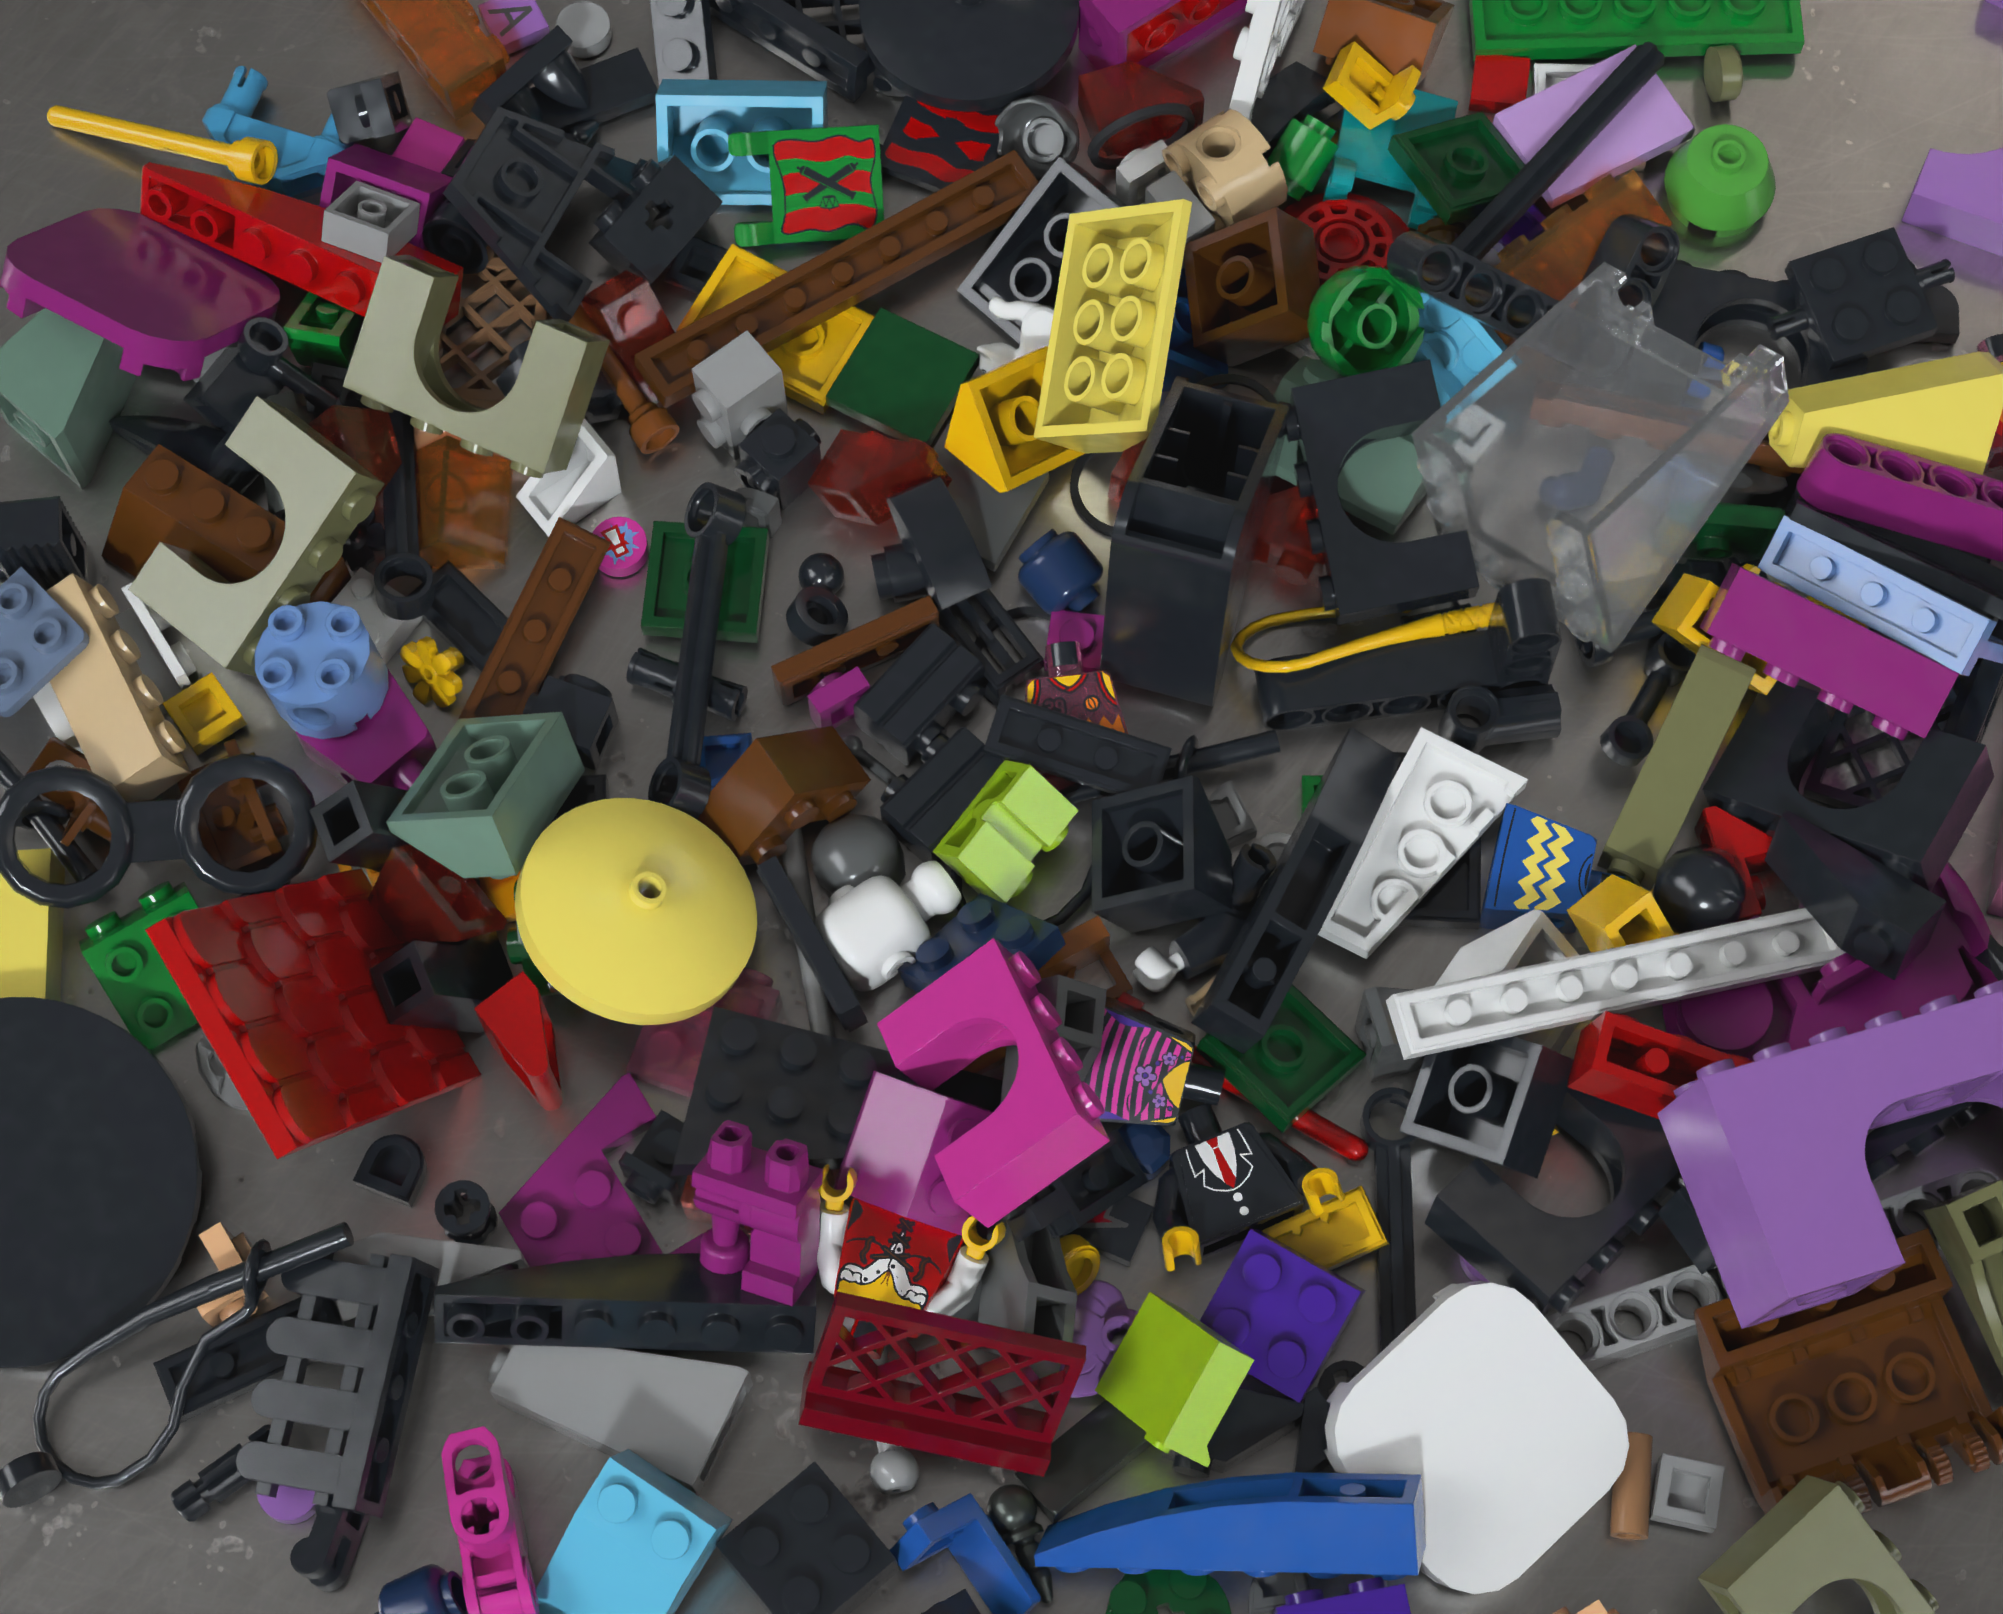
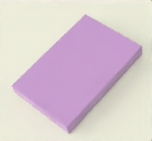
(1638, 133)

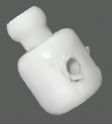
(883, 925)

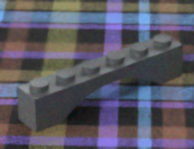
(1028, 1279)

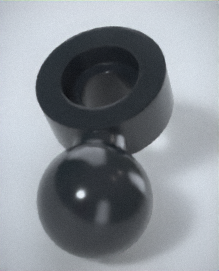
(816, 610)

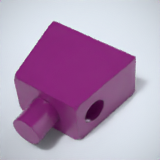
(383, 750)

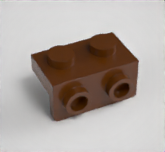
(238, 824)

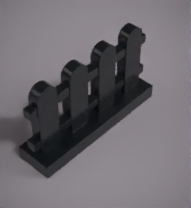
(374, 1389)

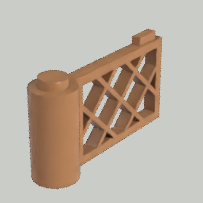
(472, 389)

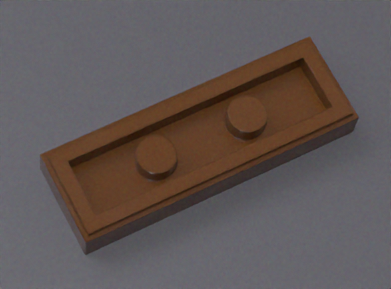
(859, 647)

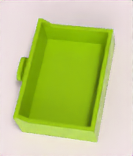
(1174, 1378)

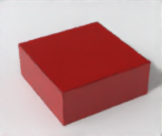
(1498, 82)

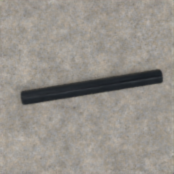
(1560, 151)

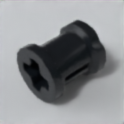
(450, 1206)

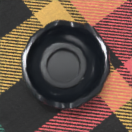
(1699, 889)

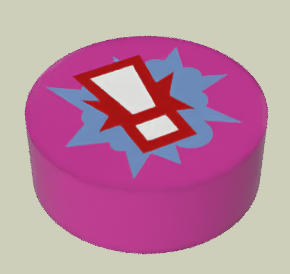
(627, 548)

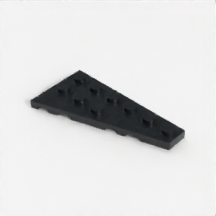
(792, 1088)

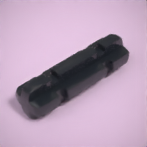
(215, 1482)

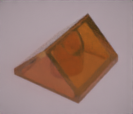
(462, 506)

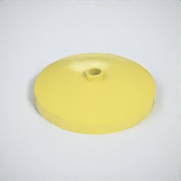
(635, 911)

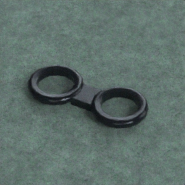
(156, 830)

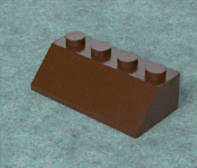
(194, 511)

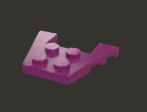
(575, 1199)

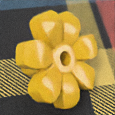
(432, 671)

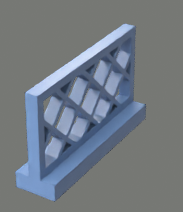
(1881, 598)

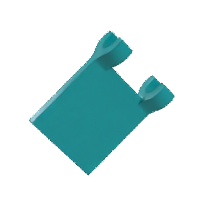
(1365, 152)

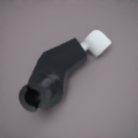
(1214, 935)

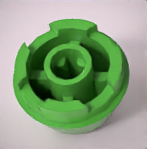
(1720, 180)

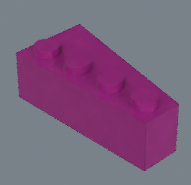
(1827, 651)

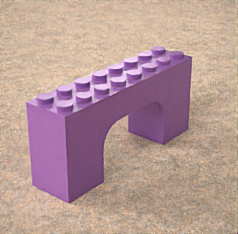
(1782, 1141)

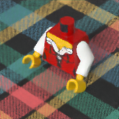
(896, 1257)

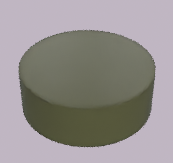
(1723, 73)

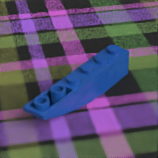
(1253, 1526)

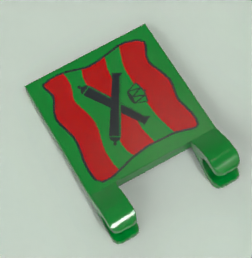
(820, 183)

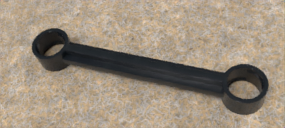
(715, 521)
(402, 532)
(1395, 1215)

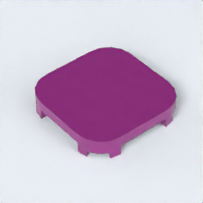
(137, 287)

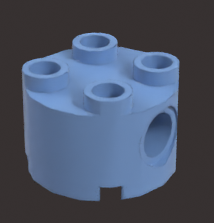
(320, 668)

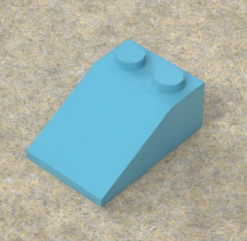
(631, 1544)

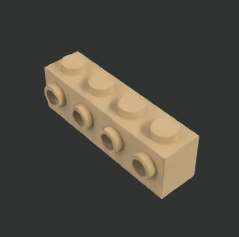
(112, 702)

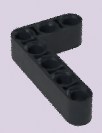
(1511, 307)
(1422, 672)

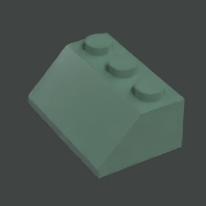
(1378, 480)
(490, 793)

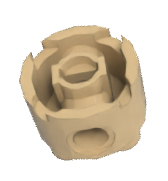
(1227, 168)

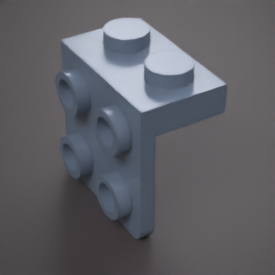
(34, 640)

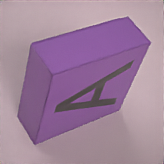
(514, 22)

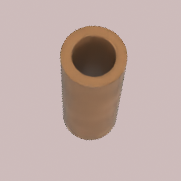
(1632, 1491)

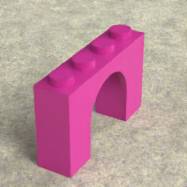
(1048, 1114)

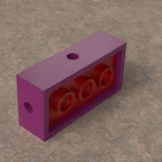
(1148, 29)

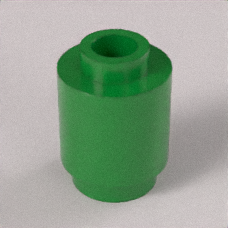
(1303, 154)

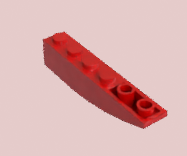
(270, 234)

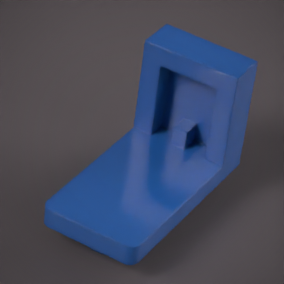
(977, 1549)

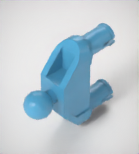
(300, 156)

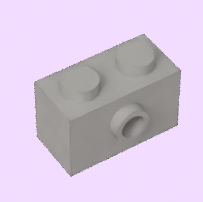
(737, 392)

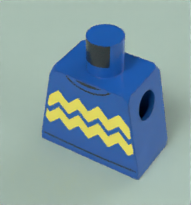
(1538, 868)

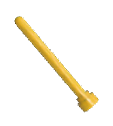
(249, 158)

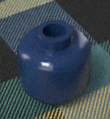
(1060, 572)
(424, 1592)

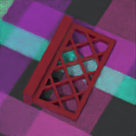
(933, 1414)

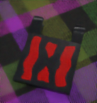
(935, 144)

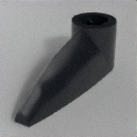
(192, 442)

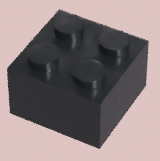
(1491, 1102)
(808, 1550)

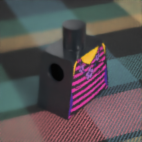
(1148, 1068)

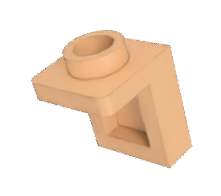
(225, 1252)

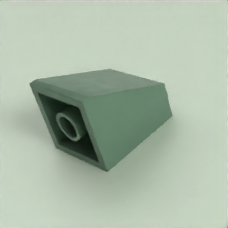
(63, 391)

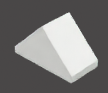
(580, 489)

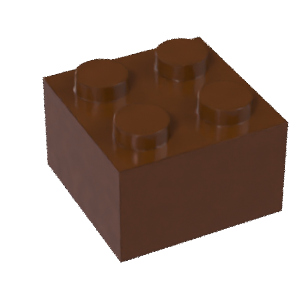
(1251, 286)

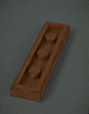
(537, 622)

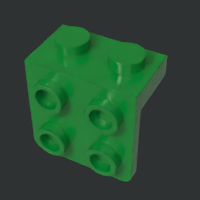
(133, 969)

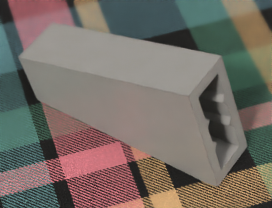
(621, 1400)

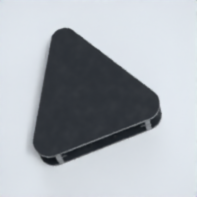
(1189, 539)

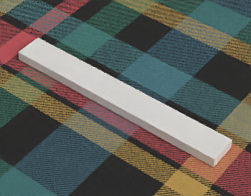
(1609, 981)

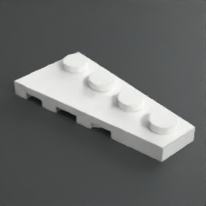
(1423, 827)

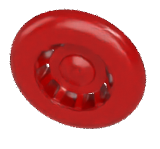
(1348, 231)

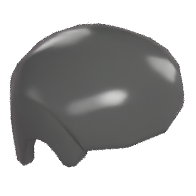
(1039, 132)
(856, 850)

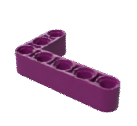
(1906, 494)

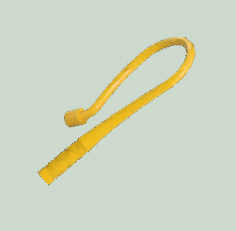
(1428, 627)

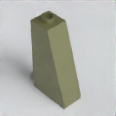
(1676, 767)

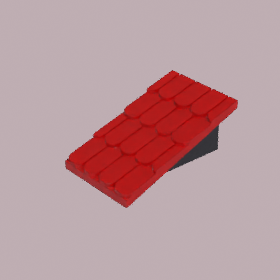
(296, 1011)

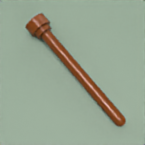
(650, 425)

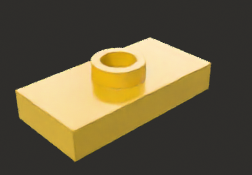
(1337, 1235)

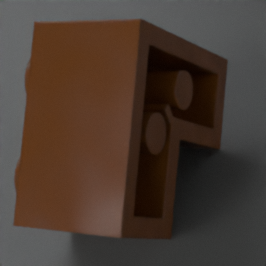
(780, 788)

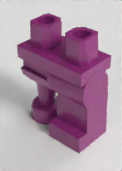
(773, 1196)

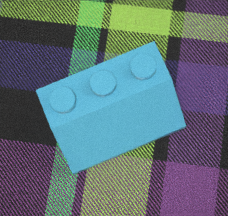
(700, 115)

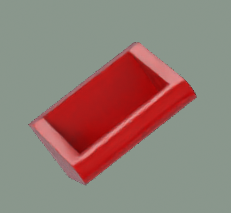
(524, 1038)

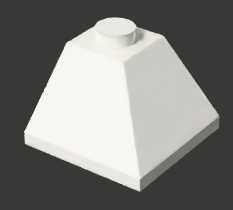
(1517, 944)

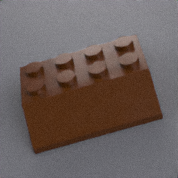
(1853, 1388)

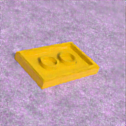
(808, 361)

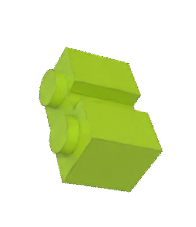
(1005, 830)

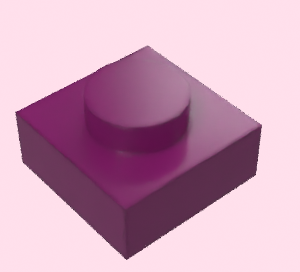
(1081, 628)
(834, 697)

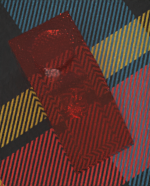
(430, 901)

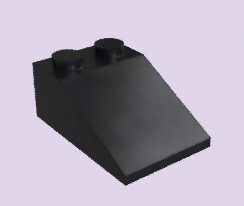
(1029, 250)

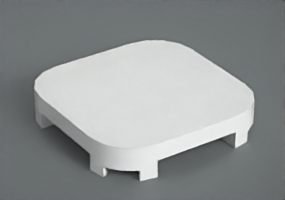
(1494, 1421)

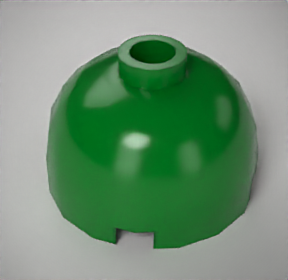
(1365, 321)

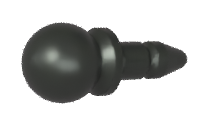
(1013, 1514)

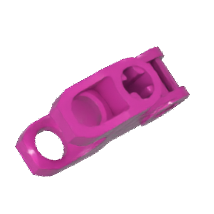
(488, 1527)

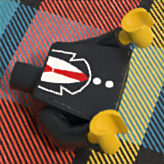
(1231, 1185)

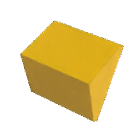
(997, 423)

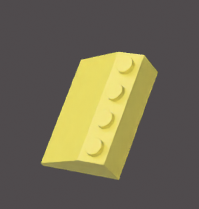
(1112, 326)

